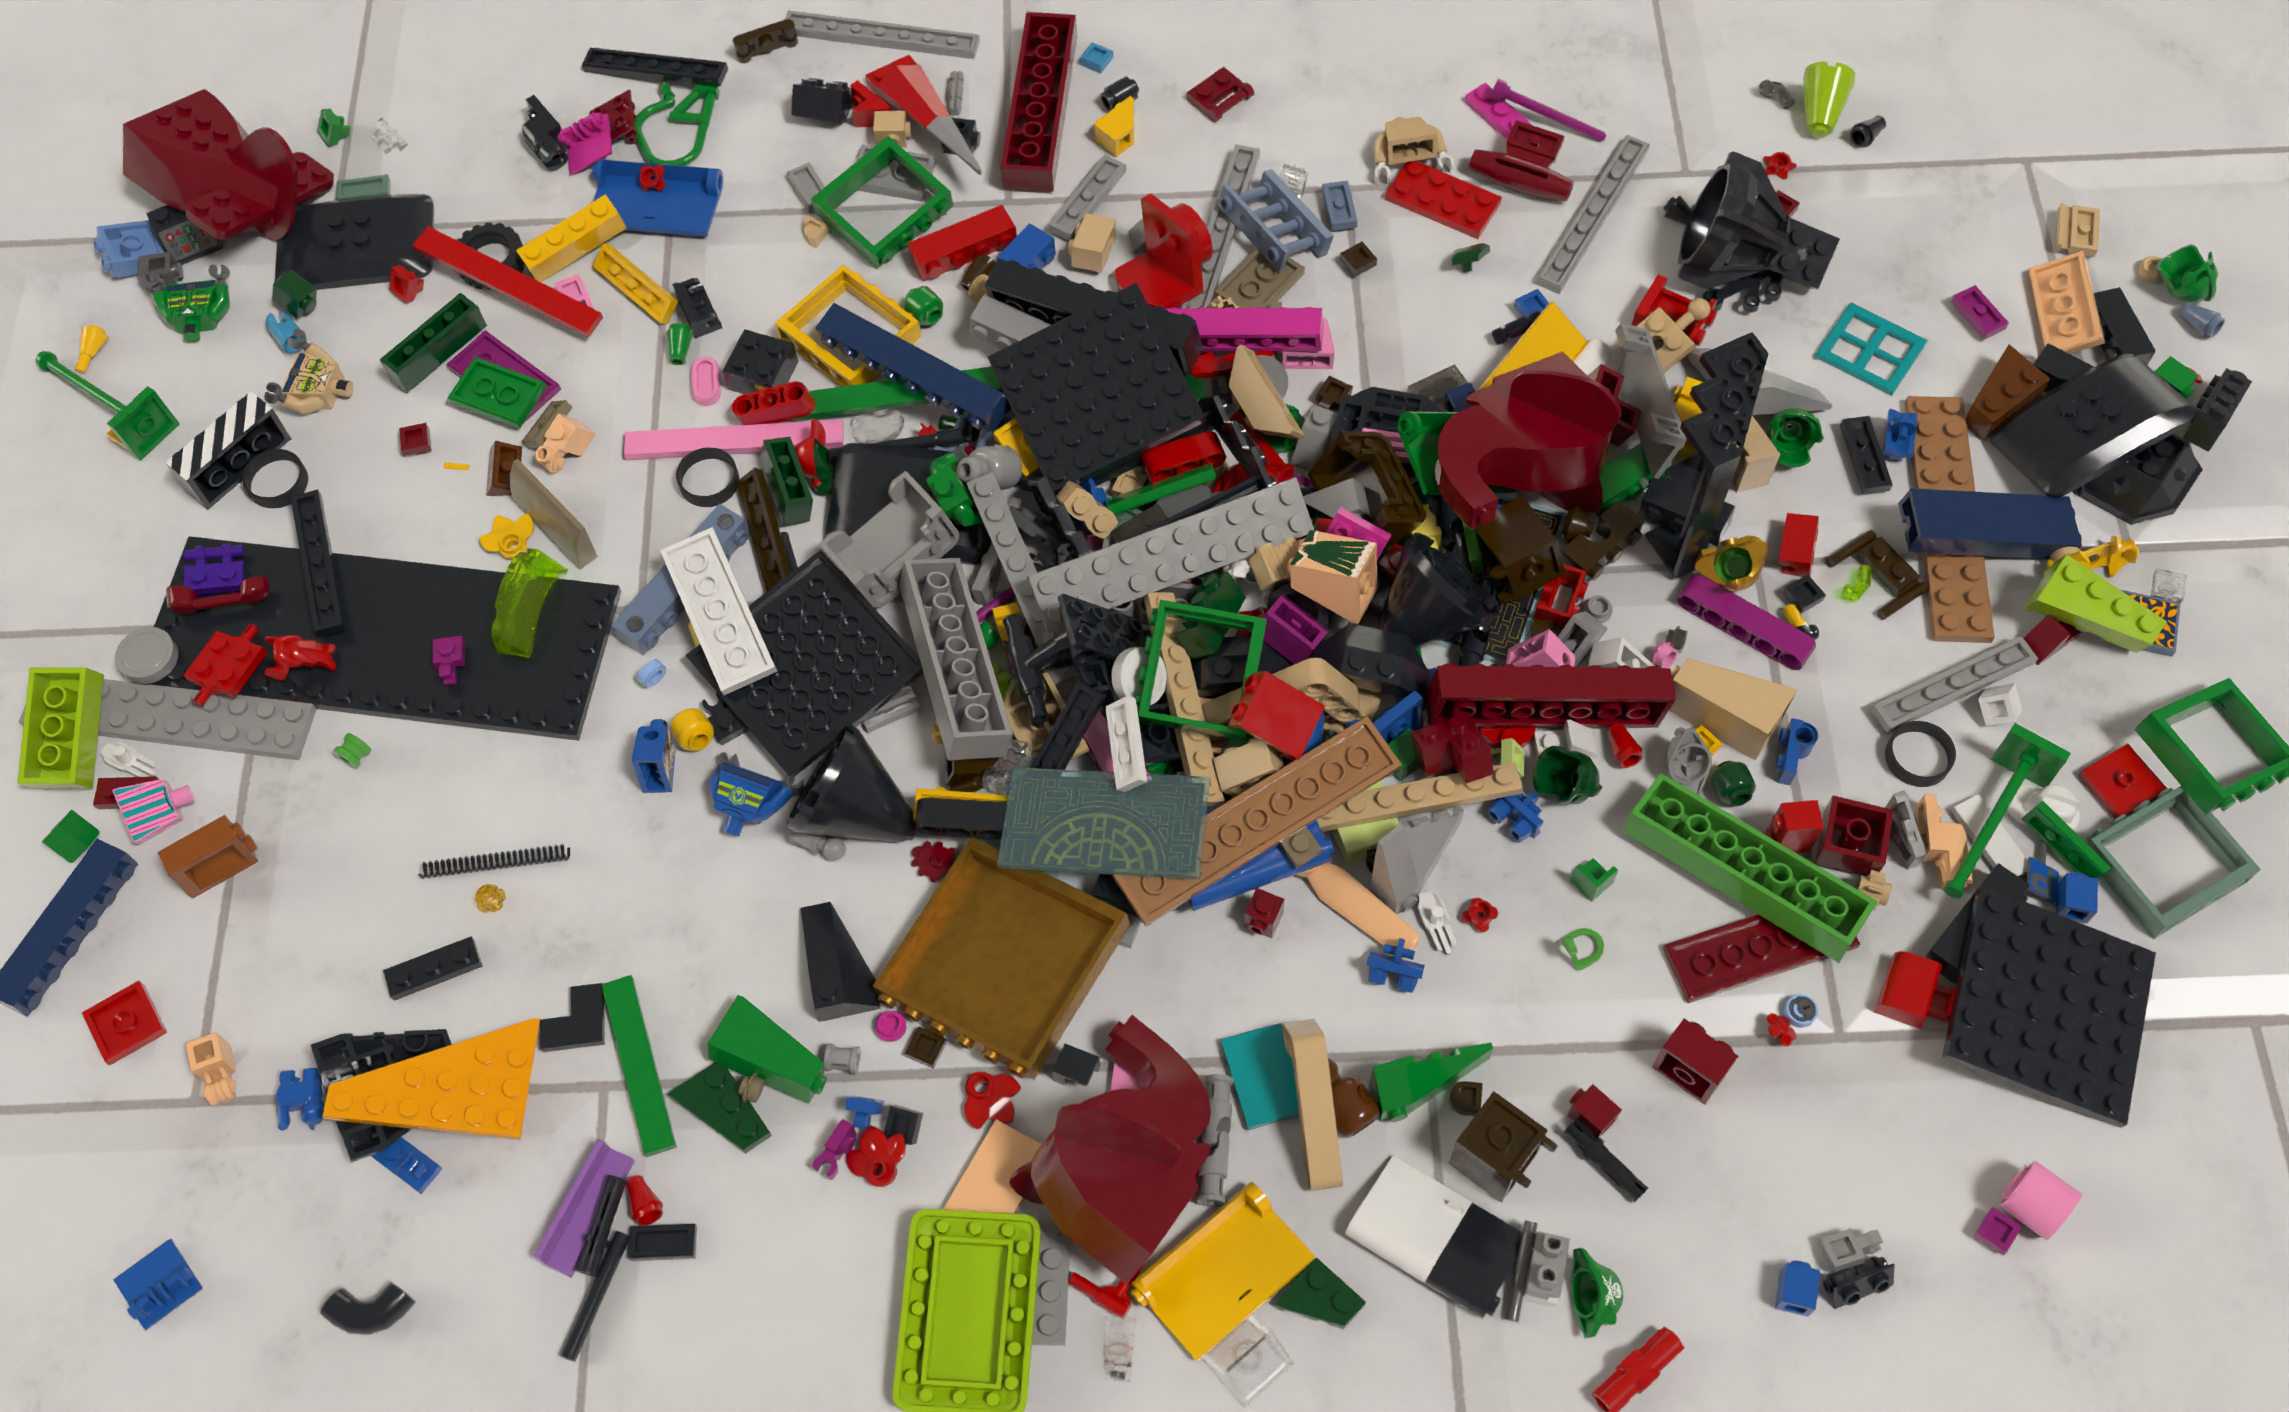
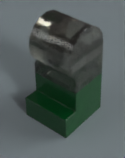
(1216, 385)

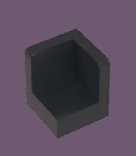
(1075, 1066)

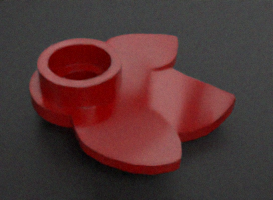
(993, 1102)
(874, 1152)

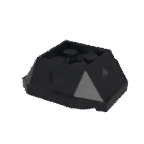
(1380, 410)
(2147, 483)

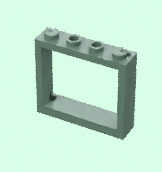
(2207, 827)

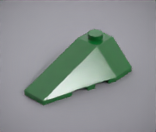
(1406, 1085)

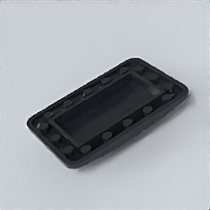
(356, 240)
(2091, 424)
(862, 488)

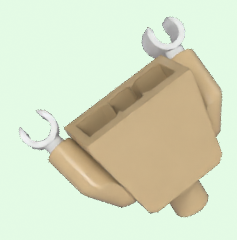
(1409, 141)

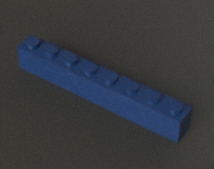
(913, 368)

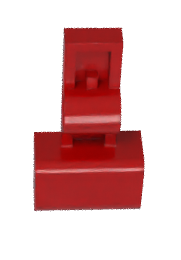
(1913, 992)

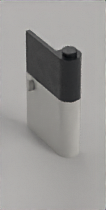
(1437, 1236)

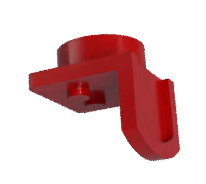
(1175, 251)

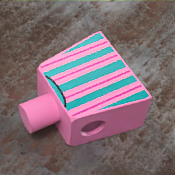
(151, 807)

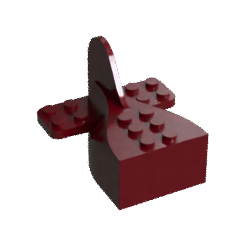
(216, 172)

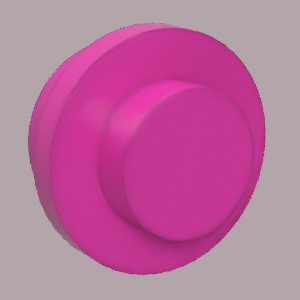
(891, 1026)

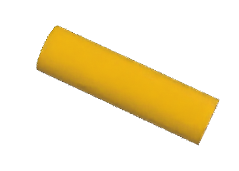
(456, 466)

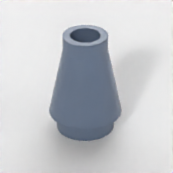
(2203, 320)

